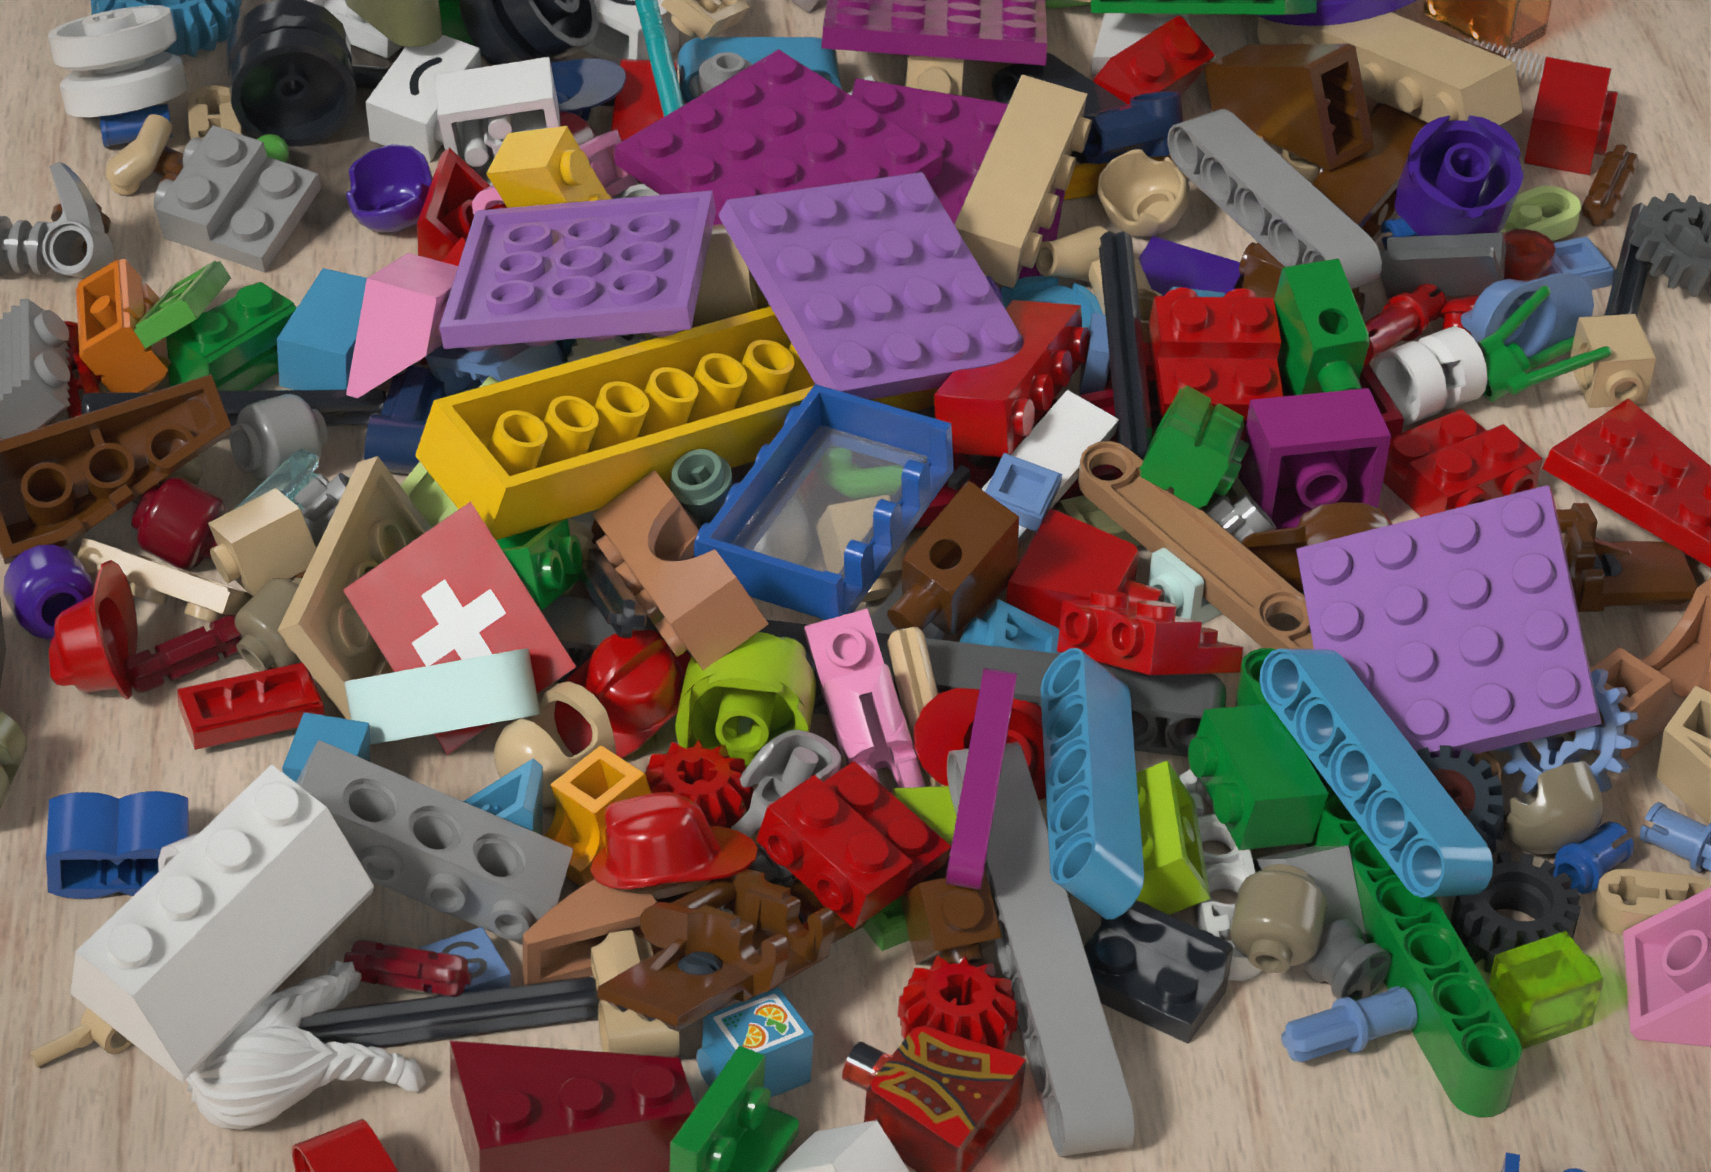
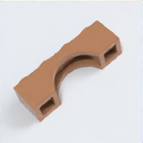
(688, 599)
(1665, 676)

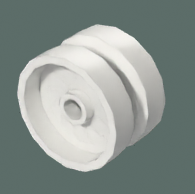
(118, 61)

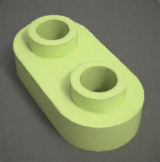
(1545, 210)

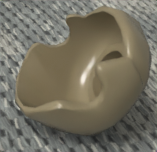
(1564, 811)

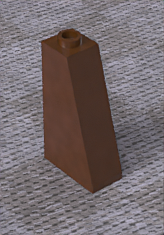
(1297, 98)

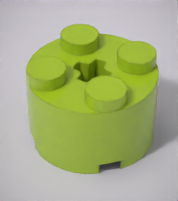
(747, 697)

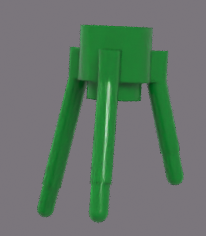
(1511, 369)

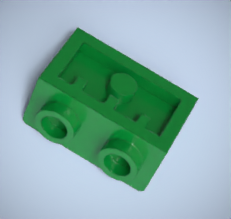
(734, 1124)

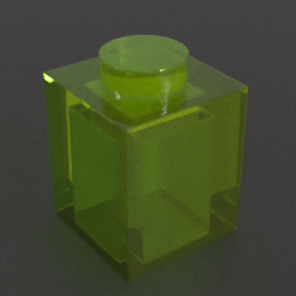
(1546, 988)

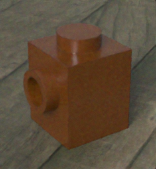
(950, 921)

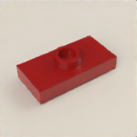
(248, 705)

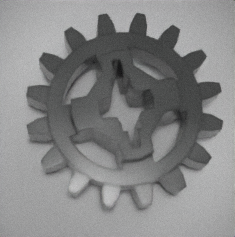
(1676, 241)

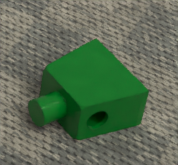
(1319, 329)

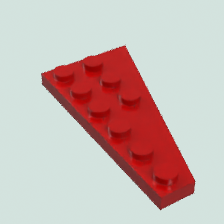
(1642, 475)

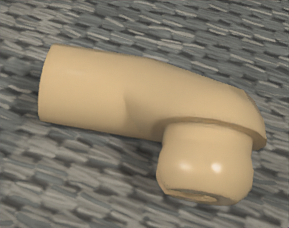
(140, 157)

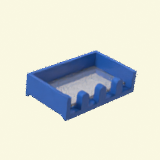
(829, 501)

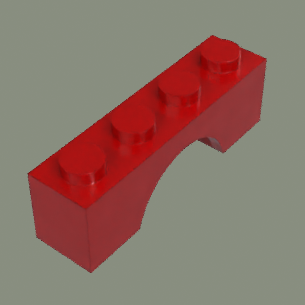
(1001, 402)

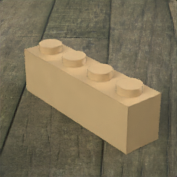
(1020, 177)

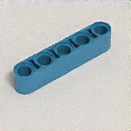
(1376, 773)
(1091, 784)

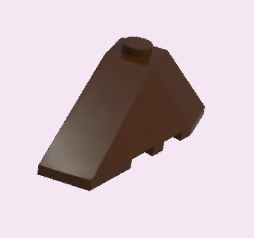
(91, 465)

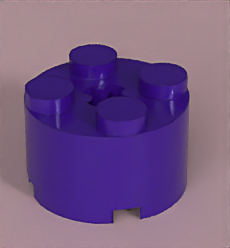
(1459, 178)

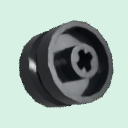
(529, 28)
(290, 72)

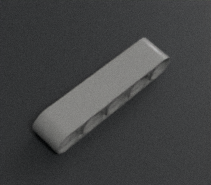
(1270, 196)

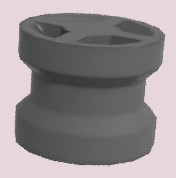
(1348, 961)

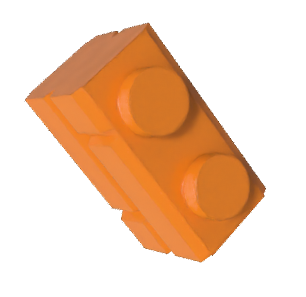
(107, 313)

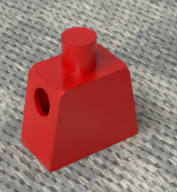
(1069, 562)

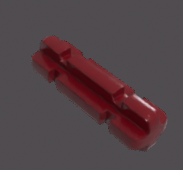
(182, 654)
(410, 968)

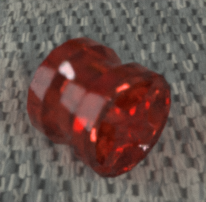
(1527, 255)

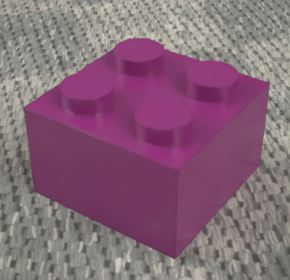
(1314, 452)

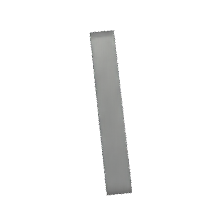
(1049, 972)

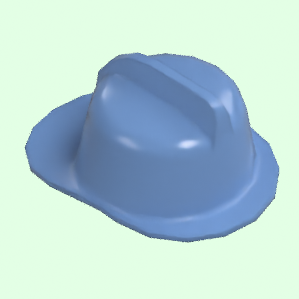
(1547, 325)

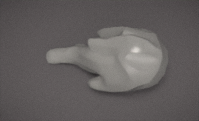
(782, 767)

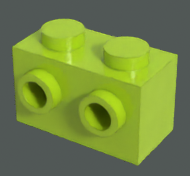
(1170, 842)

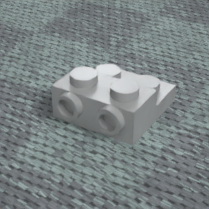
(234, 199)

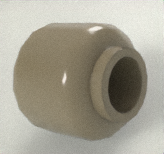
(258, 625)
(1278, 918)

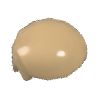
(1143, 193)

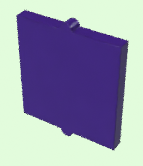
(1178, 265)

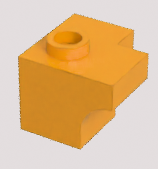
(581, 803)

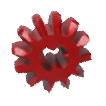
(705, 778)
(960, 1002)

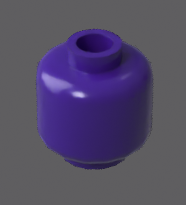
(43, 585)

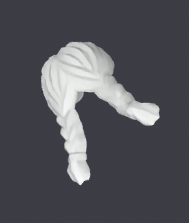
(276, 1064)

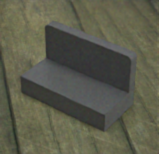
(1451, 262)

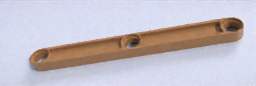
(1232, 575)

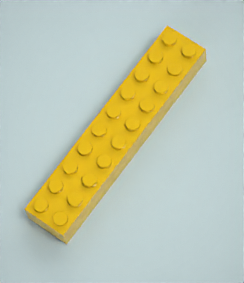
(601, 423)

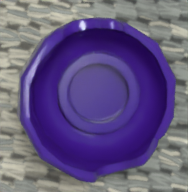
(389, 188)

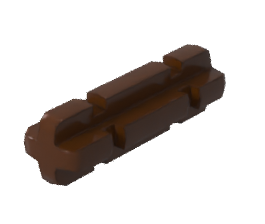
(1610, 185)

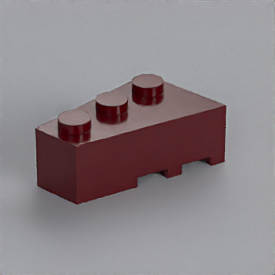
(566, 1108)

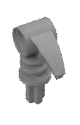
(49, 243)

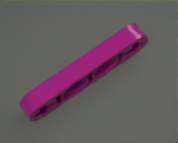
(981, 779)

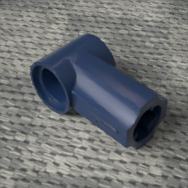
(1133, 126)
(400, 426)

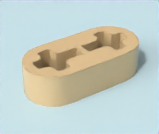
(206, 101)
(1647, 895)

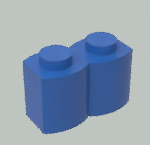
(110, 842)

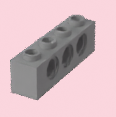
(438, 845)

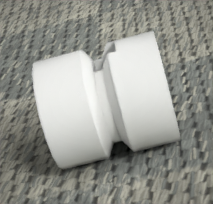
(1433, 373)

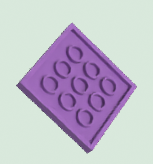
(579, 271)
(872, 284)
(1459, 623)

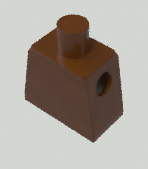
(958, 563)

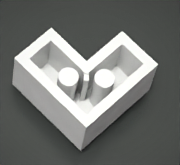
(489, 102)

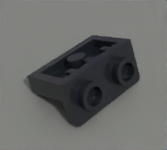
(1159, 969)

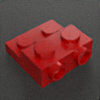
(1216, 347)
(1458, 464)
(1143, 637)
(851, 842)

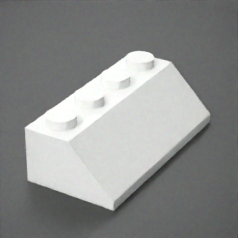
(222, 924)

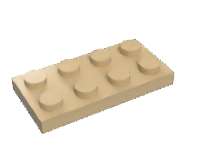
(364, 531)

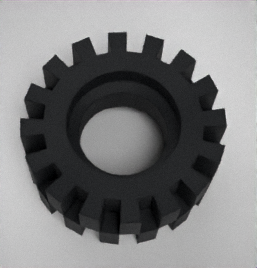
(1517, 888)

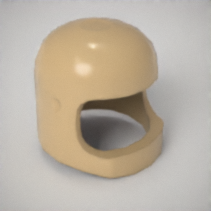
(539, 737)

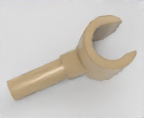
(90, 1030)

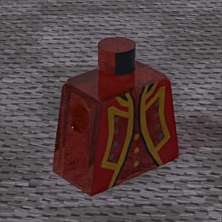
(938, 1096)

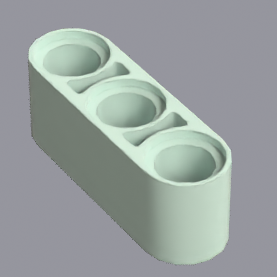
(445, 696)

